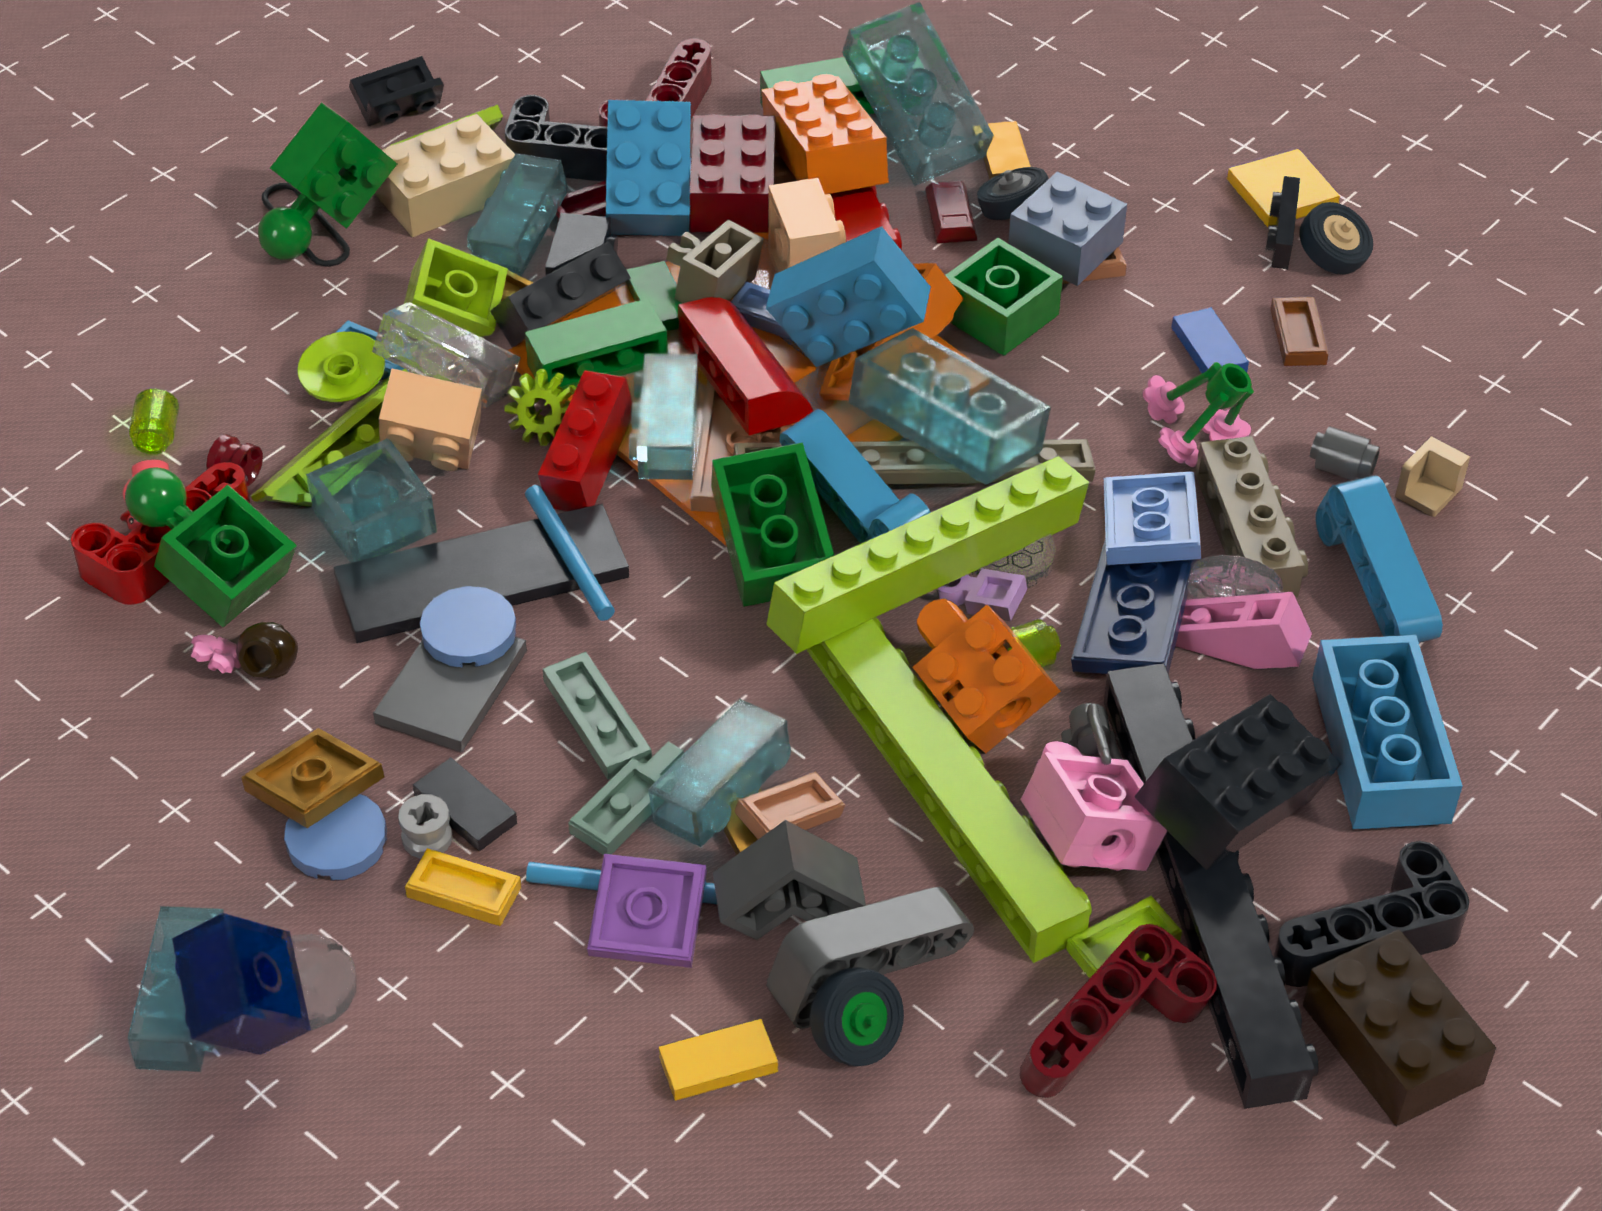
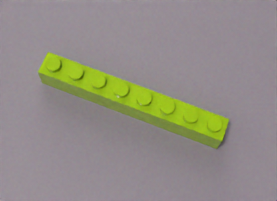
(925, 554)

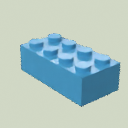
(1386, 732)

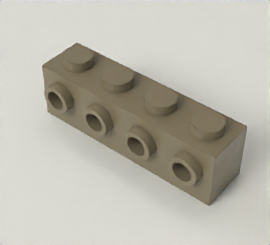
(1249, 508)

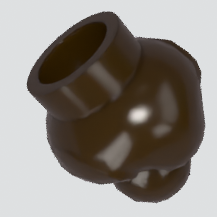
(266, 650)

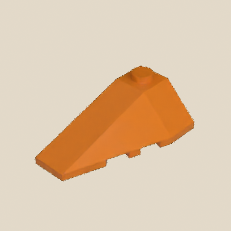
(940, 311)

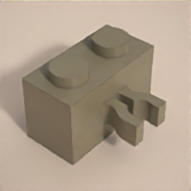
(716, 264)

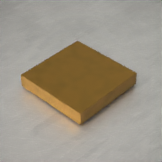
(312, 777)

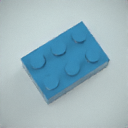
(648, 167)
(848, 297)

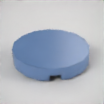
(468, 626)
(341, 842)

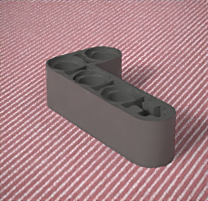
(872, 937)

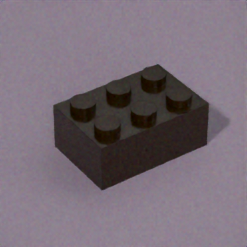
(1398, 1027)

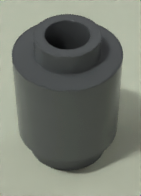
(1344, 454)

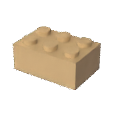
(444, 174)

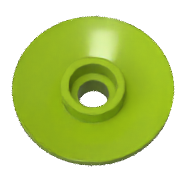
(340, 367)

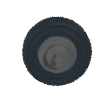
(1008, 191)

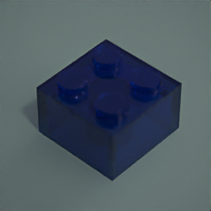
(240, 984)

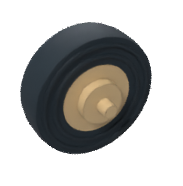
(1336, 238)

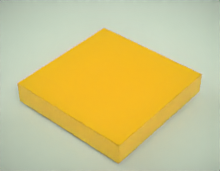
(1262, 177)

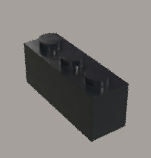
(560, 293)

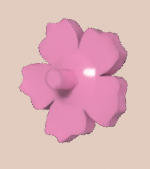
(216, 650)

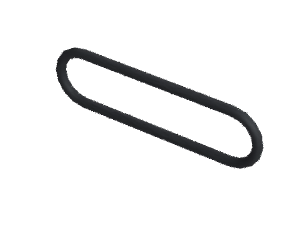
(321, 218)

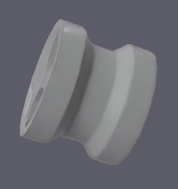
(436, 831)

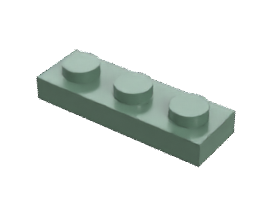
(595, 713)

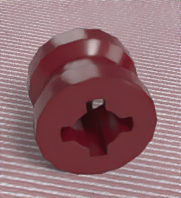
(229, 449)

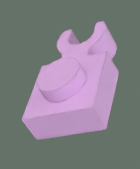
(996, 588)

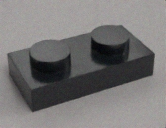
(1284, 208)

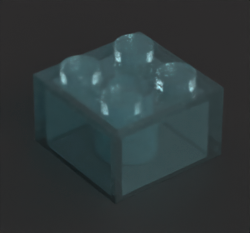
(372, 502)

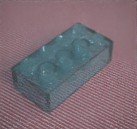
(917, 93)
(949, 405)

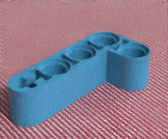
(849, 480)
(1382, 556)

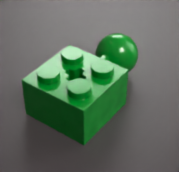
(332, 170)
(218, 553)

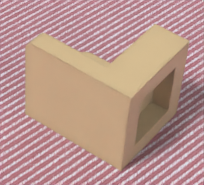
(1432, 476)

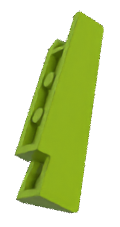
(347, 435)

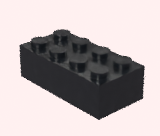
(1237, 780)

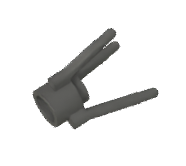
(1092, 732)

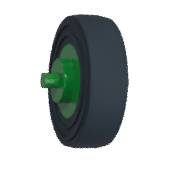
(857, 1016)

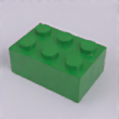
(769, 517)

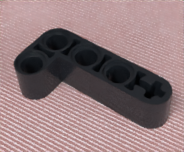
(576, 145)
(1424, 905)

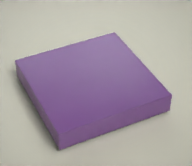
(647, 910)

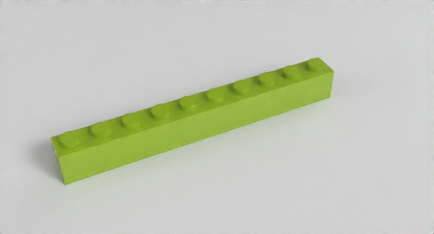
(955, 789)

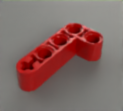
(125, 564)

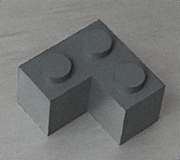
(784, 877)

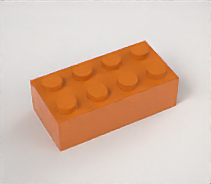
(826, 134)

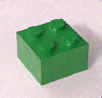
(1004, 296)

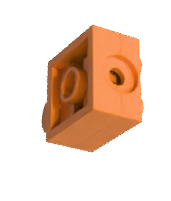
(976, 675)

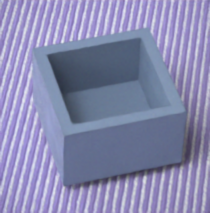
(1068, 227)

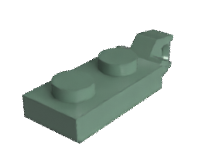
(622, 803)

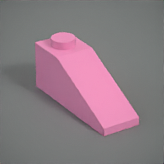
(1246, 629)

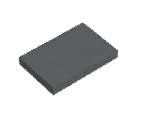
(443, 700)

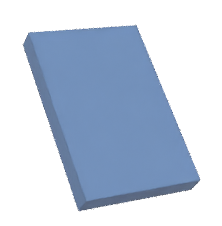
(1151, 518)

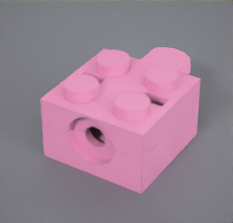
(1091, 810)

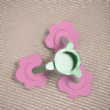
(1226, 388)

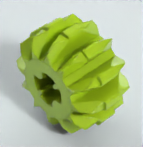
(530, 394)

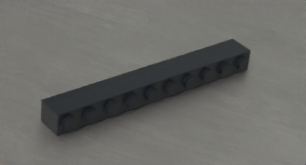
(1217, 911)

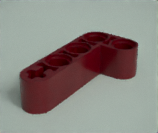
(682, 79)
(1103, 1013)

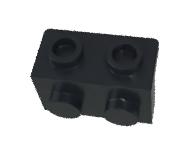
(396, 91)

